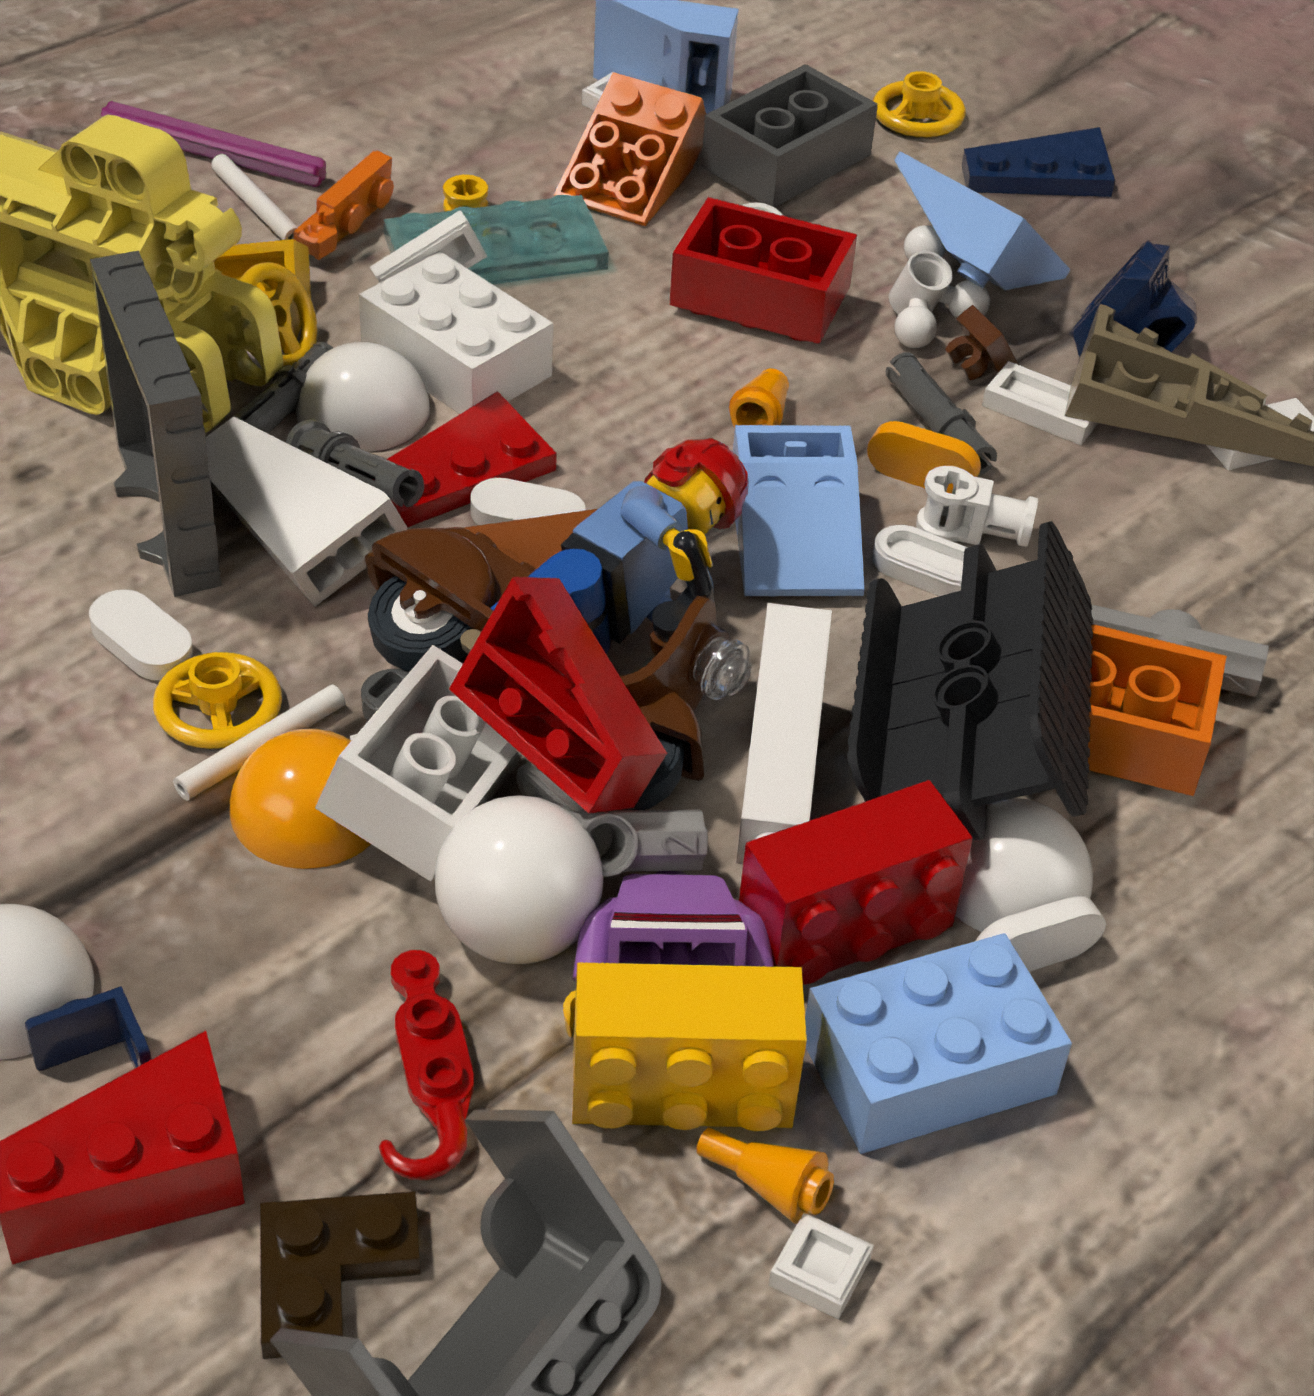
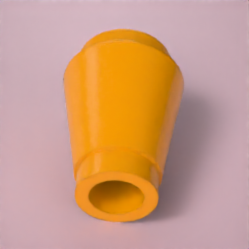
(760, 400)

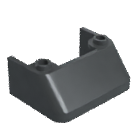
(556, 1311)

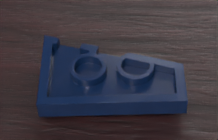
(1043, 165)

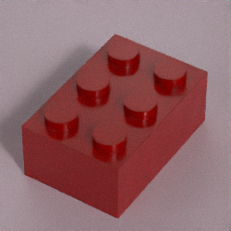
(762, 270)
(858, 880)

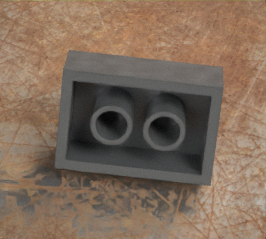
(788, 135)

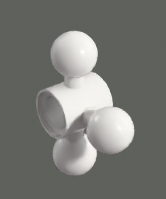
(926, 283)

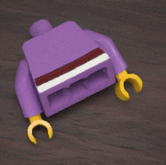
(671, 922)

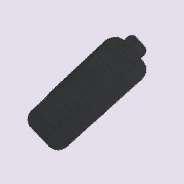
(979, 686)

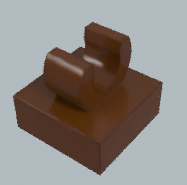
(982, 342)

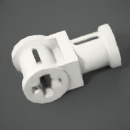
(973, 509)

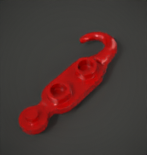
(433, 1065)

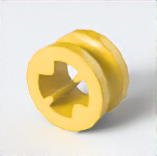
(465, 192)

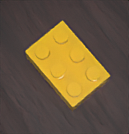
(687, 1045)

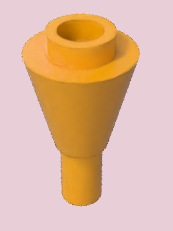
(784, 1176)

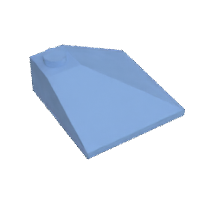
(980, 233)

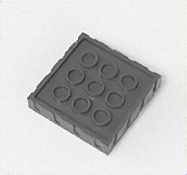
(157, 422)

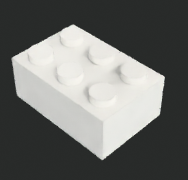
(458, 332)
(417, 767)

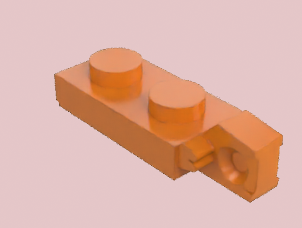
(347, 204)

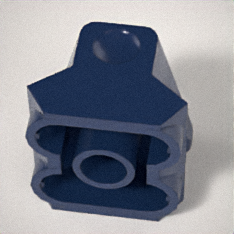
(1143, 299)

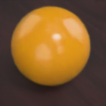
(277, 801)

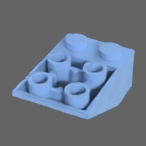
(668, 45)
(800, 511)

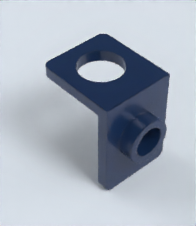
(85, 1028)

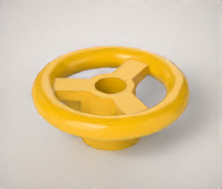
(921, 100)
(288, 289)
(215, 684)

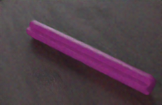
(241, 150)

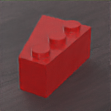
(559, 697)
(122, 1158)

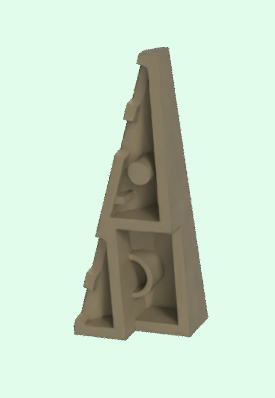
(1147, 389)

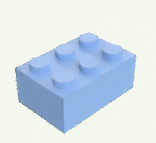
(934, 1042)

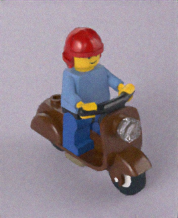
(617, 570)

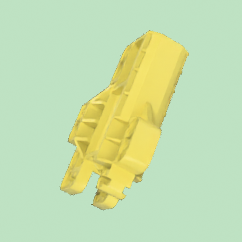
(111, 195)

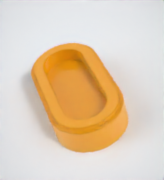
(912, 451)

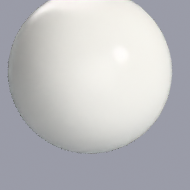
(365, 394)
(1022, 863)
(518, 879)
(39, 972)

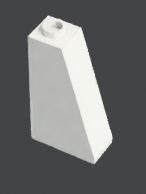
(299, 507)
(785, 722)

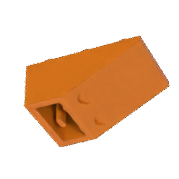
(635, 149)

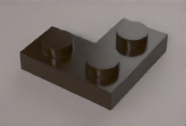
(325, 1241)

